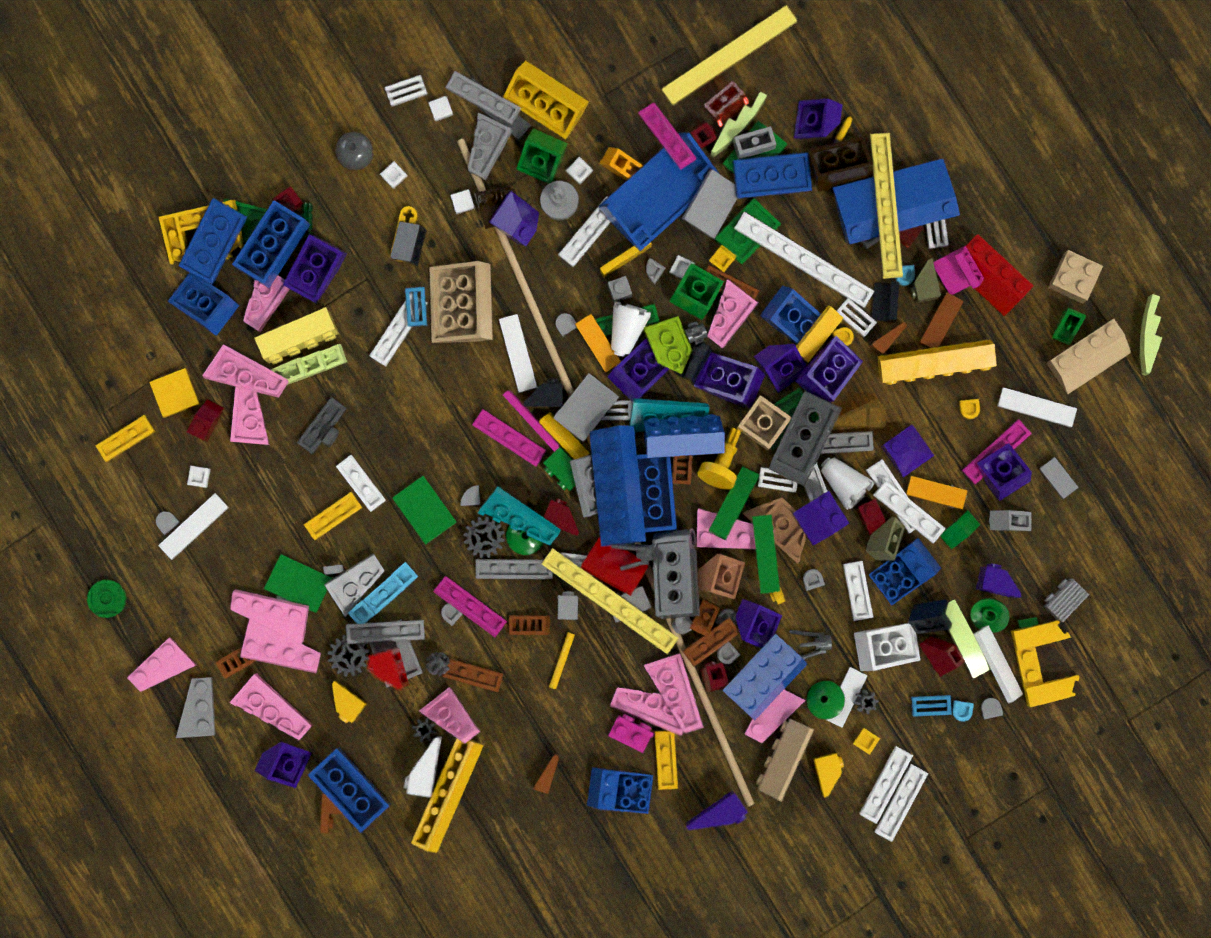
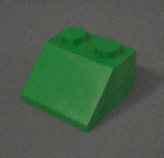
(541, 156)
(696, 291)

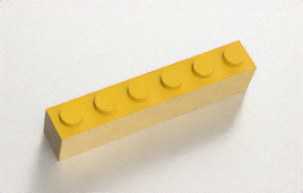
(936, 361)
(447, 795)

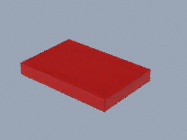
(605, 564)

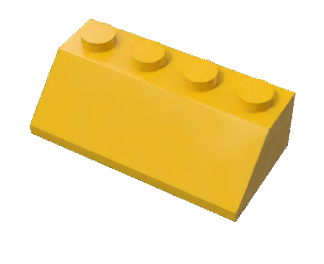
(545, 99)

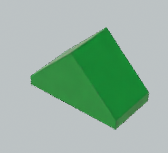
(1068, 325)
(960, 530)

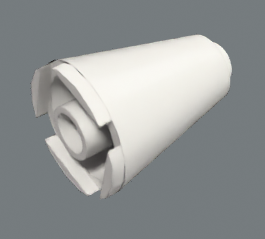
(627, 327)
(846, 482)

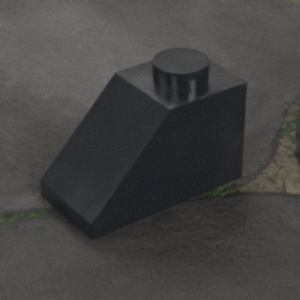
(547, 394)

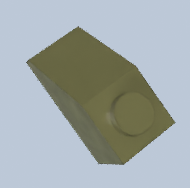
(926, 284)
(886, 540)

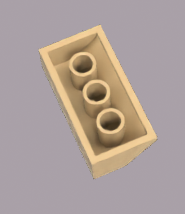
(1089, 356)
(784, 760)

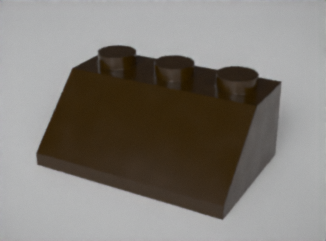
(840, 163)

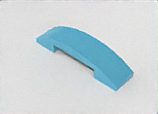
(383, 594)

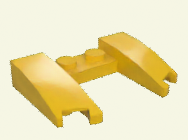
(176, 224)
(1034, 688)

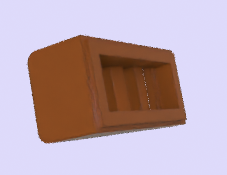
(883, 343)
(682, 480)
(545, 624)
(222, 668)
(545, 780)

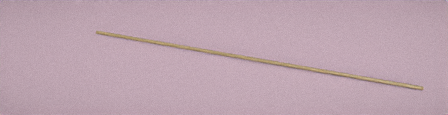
(649, 573)

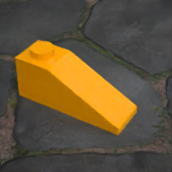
(620, 163)

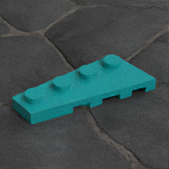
(645, 409)
(511, 511)

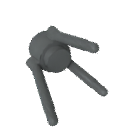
(643, 552)
(822, 642)

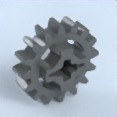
(479, 545)
(350, 664)

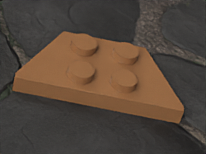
(788, 533)

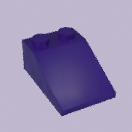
(314, 268)
(829, 370)
(637, 372)
(730, 380)
(722, 812)

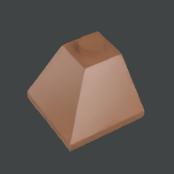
(721, 576)

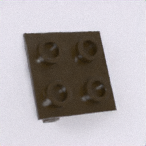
(489, 202)

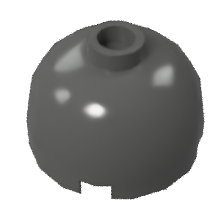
(354, 151)

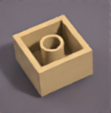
(1075, 276)
(764, 423)

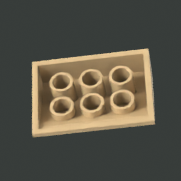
(461, 302)

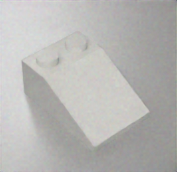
(886, 647)
(423, 776)

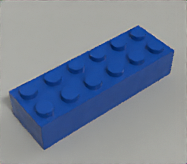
(617, 485)

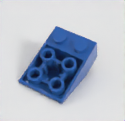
(905, 573)
(619, 790)

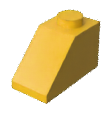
(347, 703)
(828, 771)

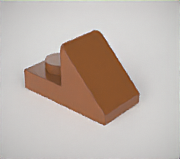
(704, 622)
(327, 809)

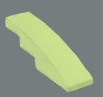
(735, 128)
(1148, 340)
(311, 364)
(965, 641)

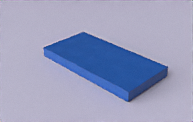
(772, 175)
(213, 241)

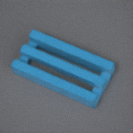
(408, 306)
(931, 713)

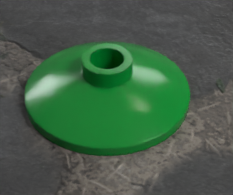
(521, 545)
(982, 618)
(835, 701)

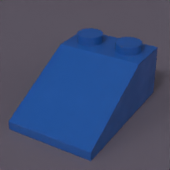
(203, 303)
(790, 314)

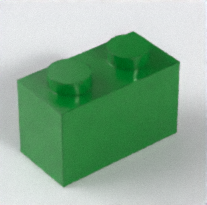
(560, 466)

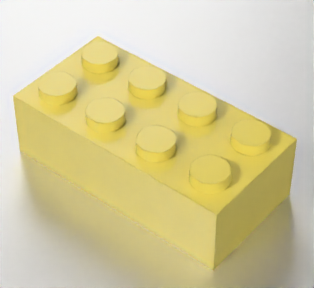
(296, 336)

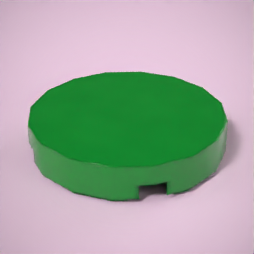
(106, 598)

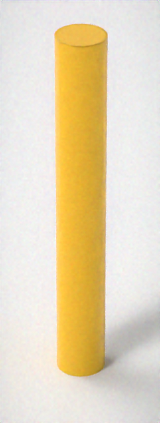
(561, 661)

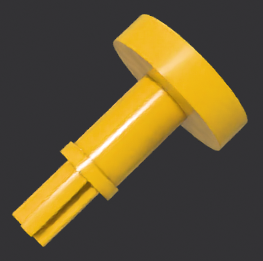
(718, 473)

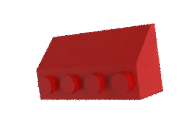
(1002, 282)
(389, 668)

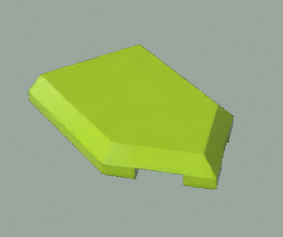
(669, 344)

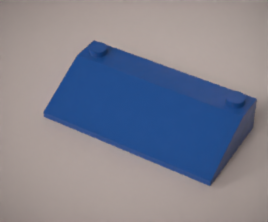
(921, 194)
(656, 195)

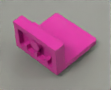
(958, 271)
(630, 733)

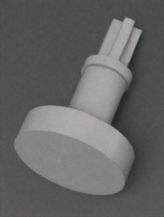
(559, 200)

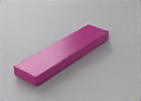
(667, 136)
(530, 418)
(1013, 435)
(509, 438)
(470, 606)

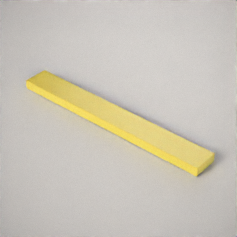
(729, 55)
(886, 205)
(610, 601)

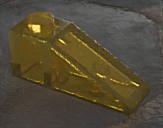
(865, 416)

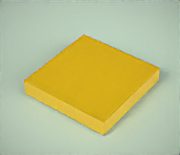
(174, 393)

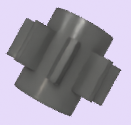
(696, 333)
(437, 663)
(869, 698)
(419, 732)

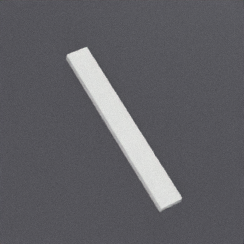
(804, 260)

